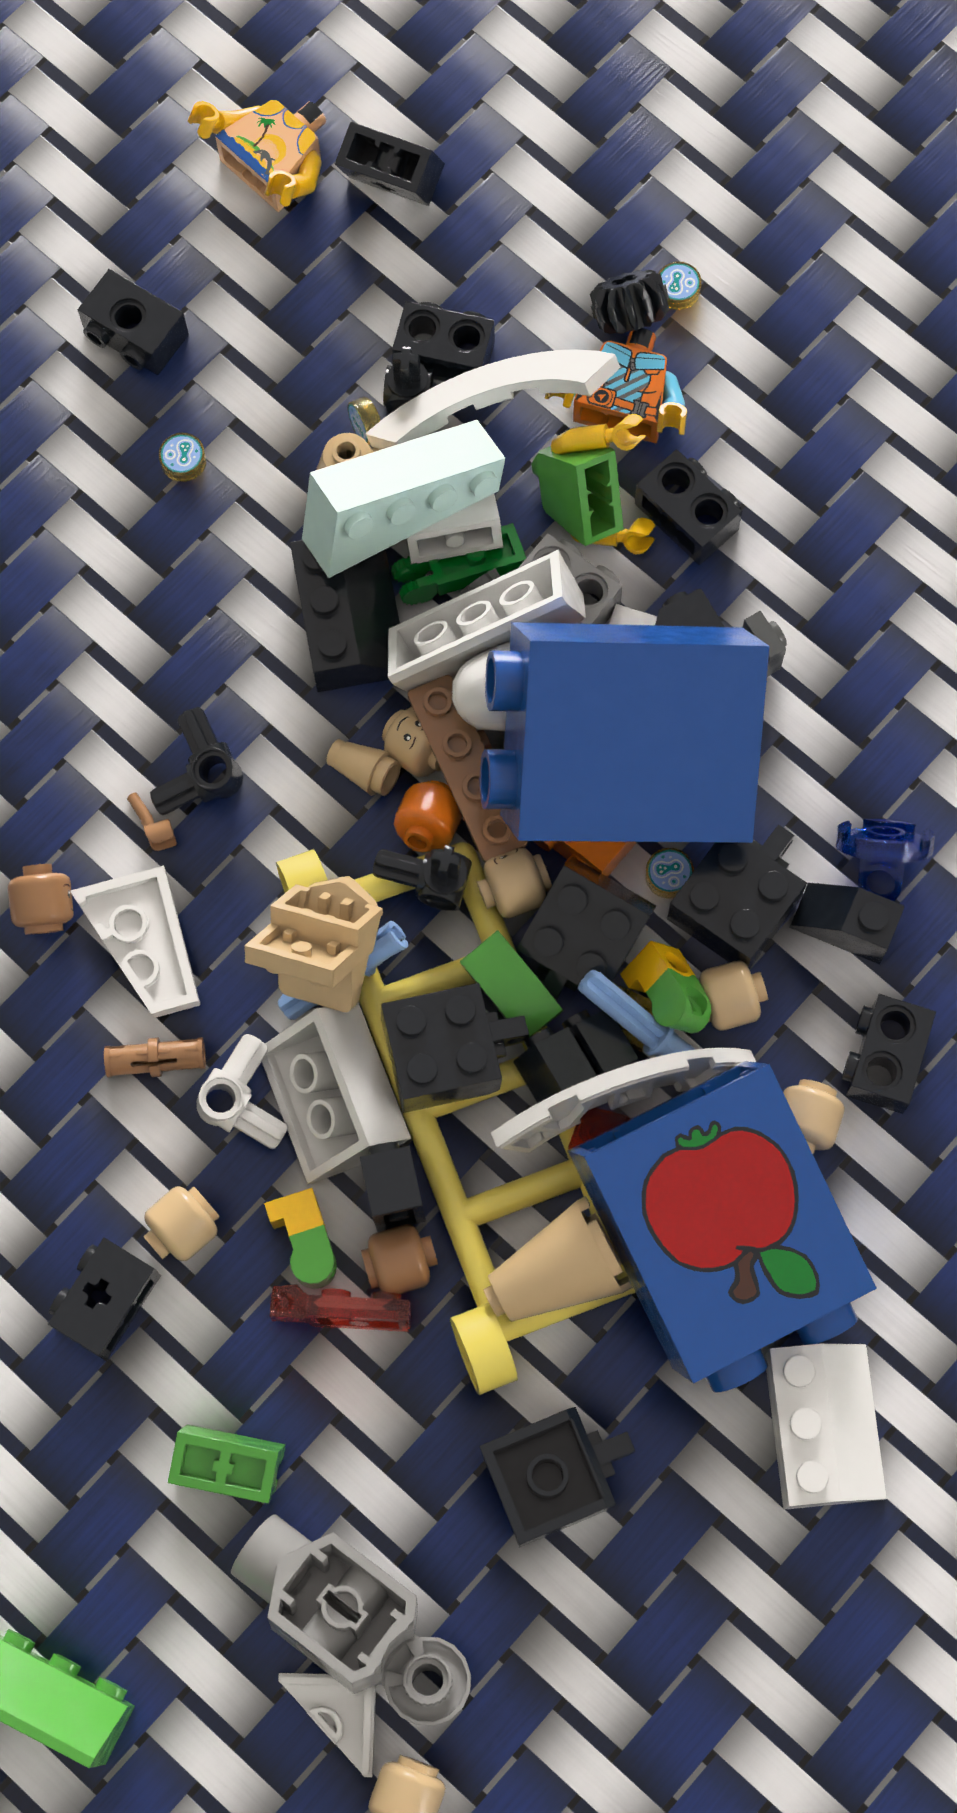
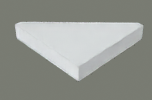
(339, 1713)

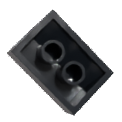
(346, 618)

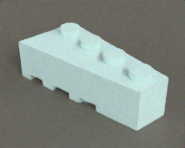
(396, 492)

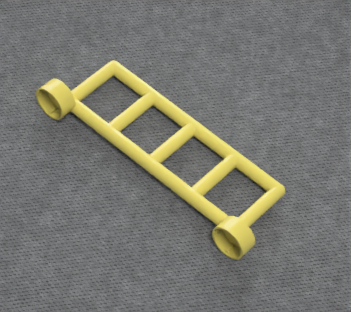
(478, 1332)

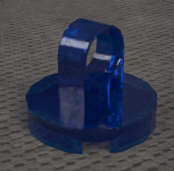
(885, 847)

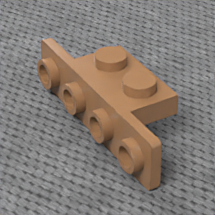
(459, 754)

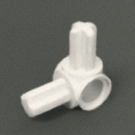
(234, 1080)

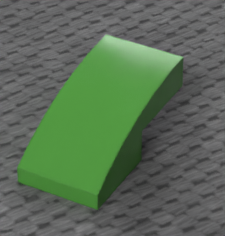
(511, 983)

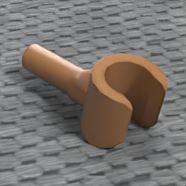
(159, 833)

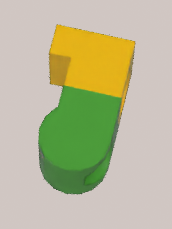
(671, 986)
(312, 1251)

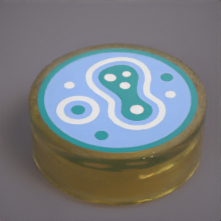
(682, 284)
(362, 416)
(182, 457)
(668, 872)

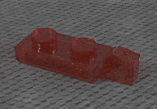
(339, 1310)

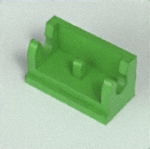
(226, 1463)

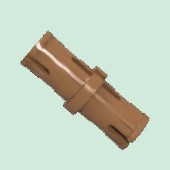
(154, 1057)

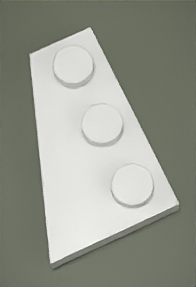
(144, 935)

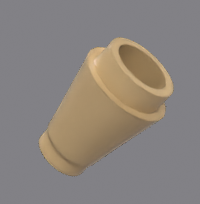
(364, 766)

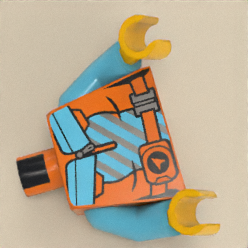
(636, 388)

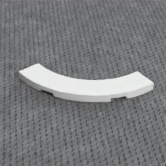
(549, 371)
(617, 1088)

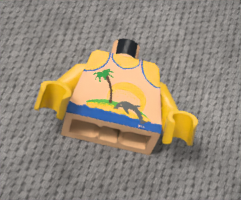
(267, 147)

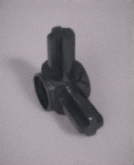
(405, 379)
(205, 754)
(437, 878)

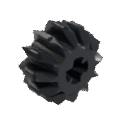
(629, 301)

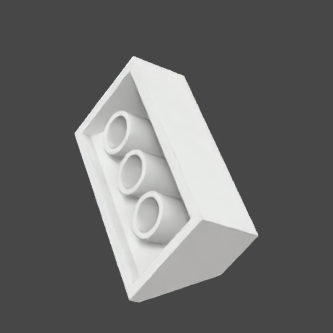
(481, 619)

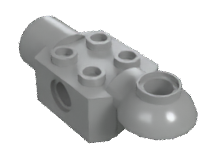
(351, 1619)

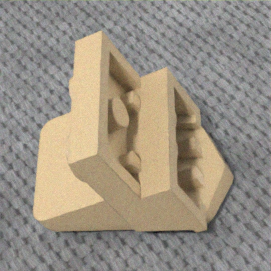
(319, 942)

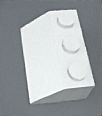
(332, 1091)
(824, 1425)

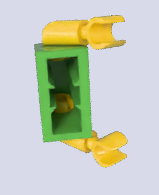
(583, 486)

